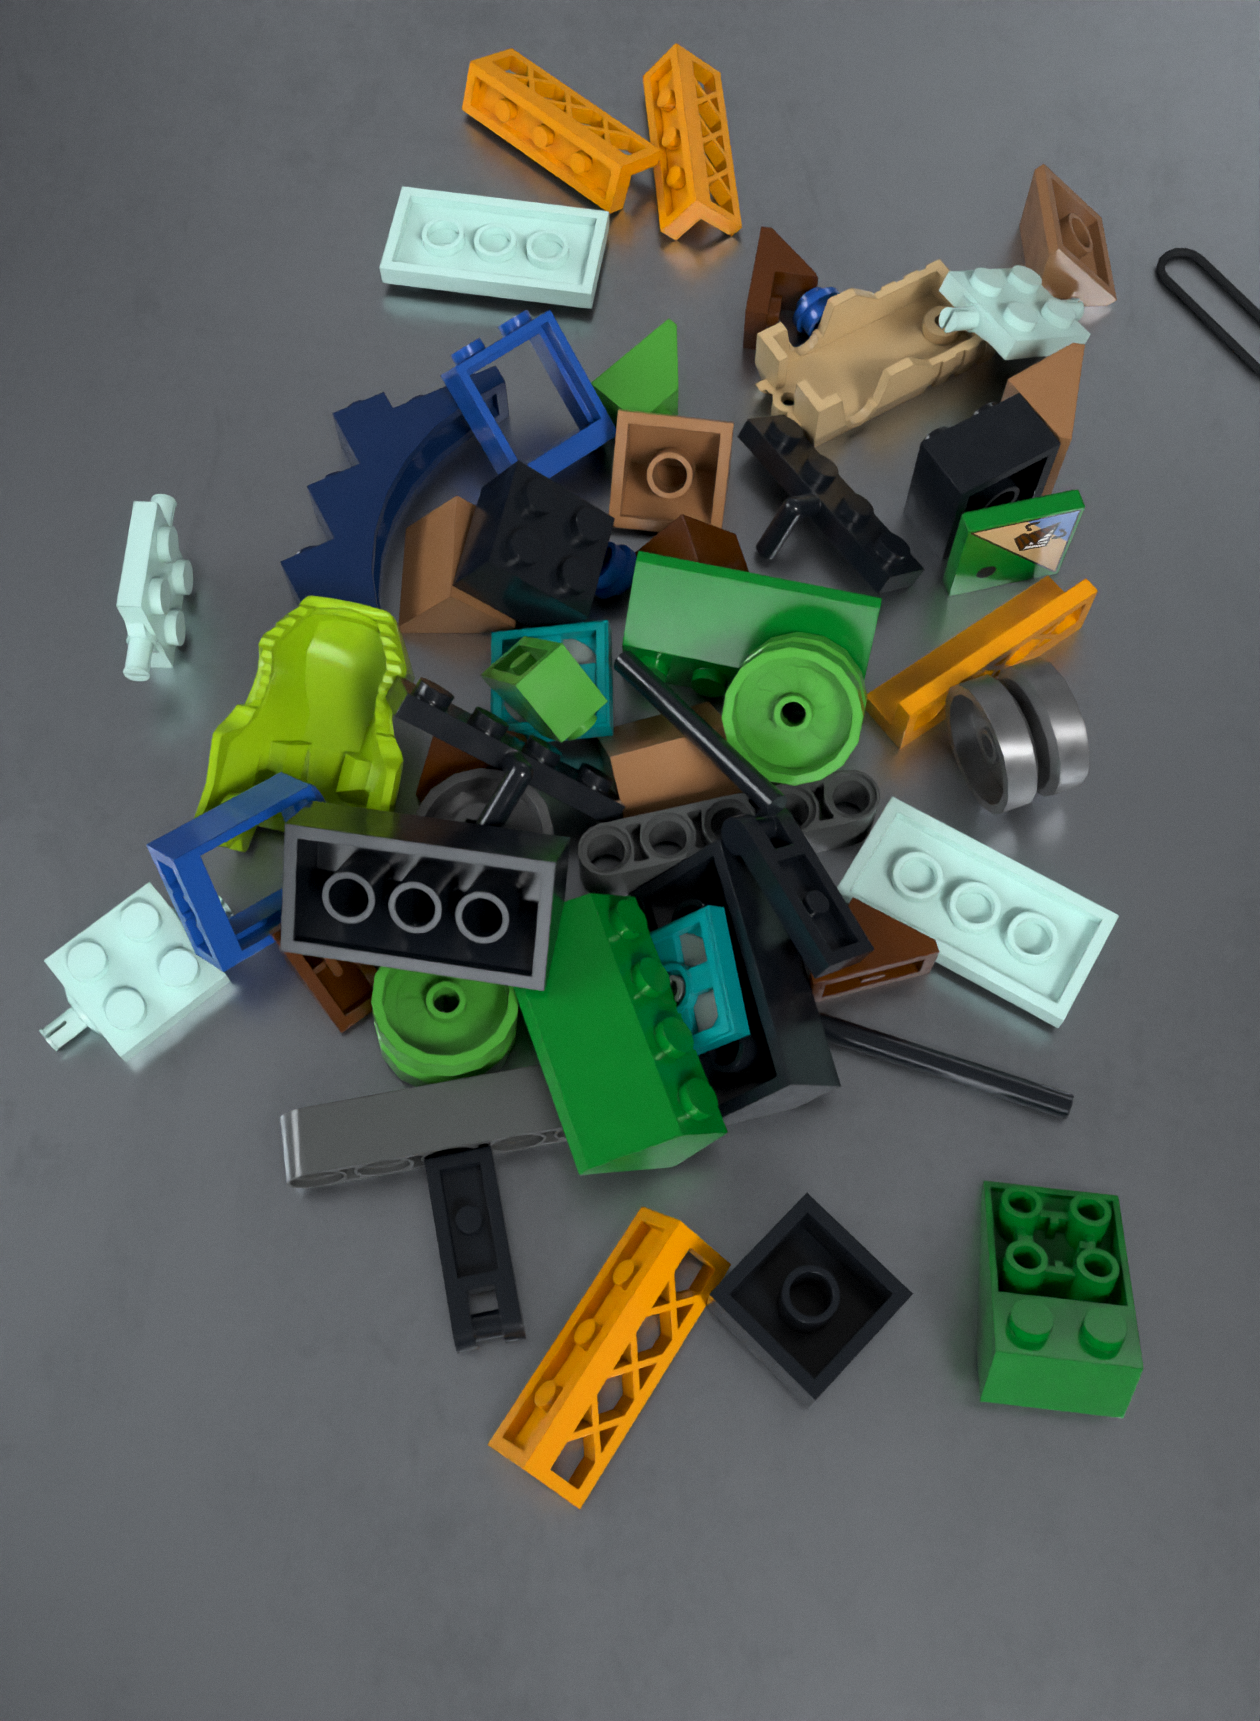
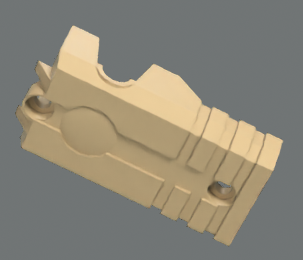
(865, 355)

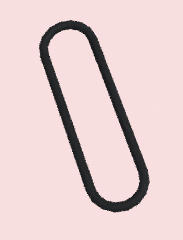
(1200, 312)

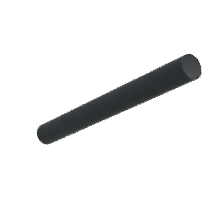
(701, 734)
(947, 1067)

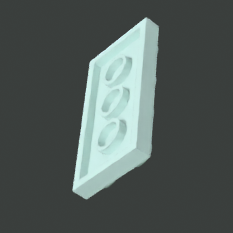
(495, 247)
(982, 908)

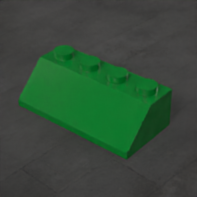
(704, 620)
(617, 1045)

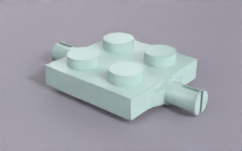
(1011, 311)
(153, 588)
(131, 975)

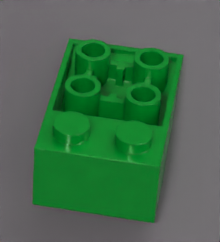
(1055, 1301)

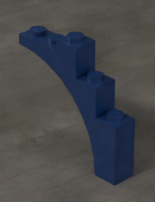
(389, 460)

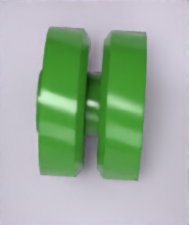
(804, 671)
(439, 1046)

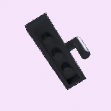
(829, 502)
(524, 763)

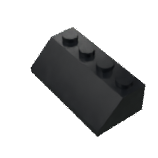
(423, 894)
(787, 1049)

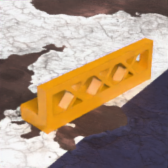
(552, 129)
(678, 130)
(1005, 637)
(602, 1344)

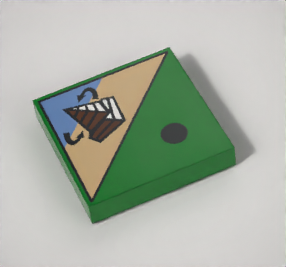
(1012, 542)

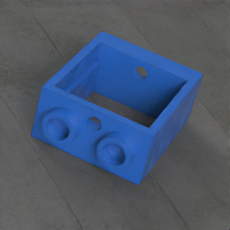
(567, 376)
(185, 877)

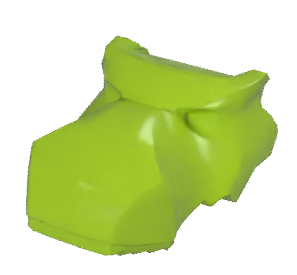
(316, 712)

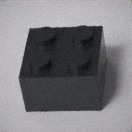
(978, 464)
(534, 549)
(807, 1299)

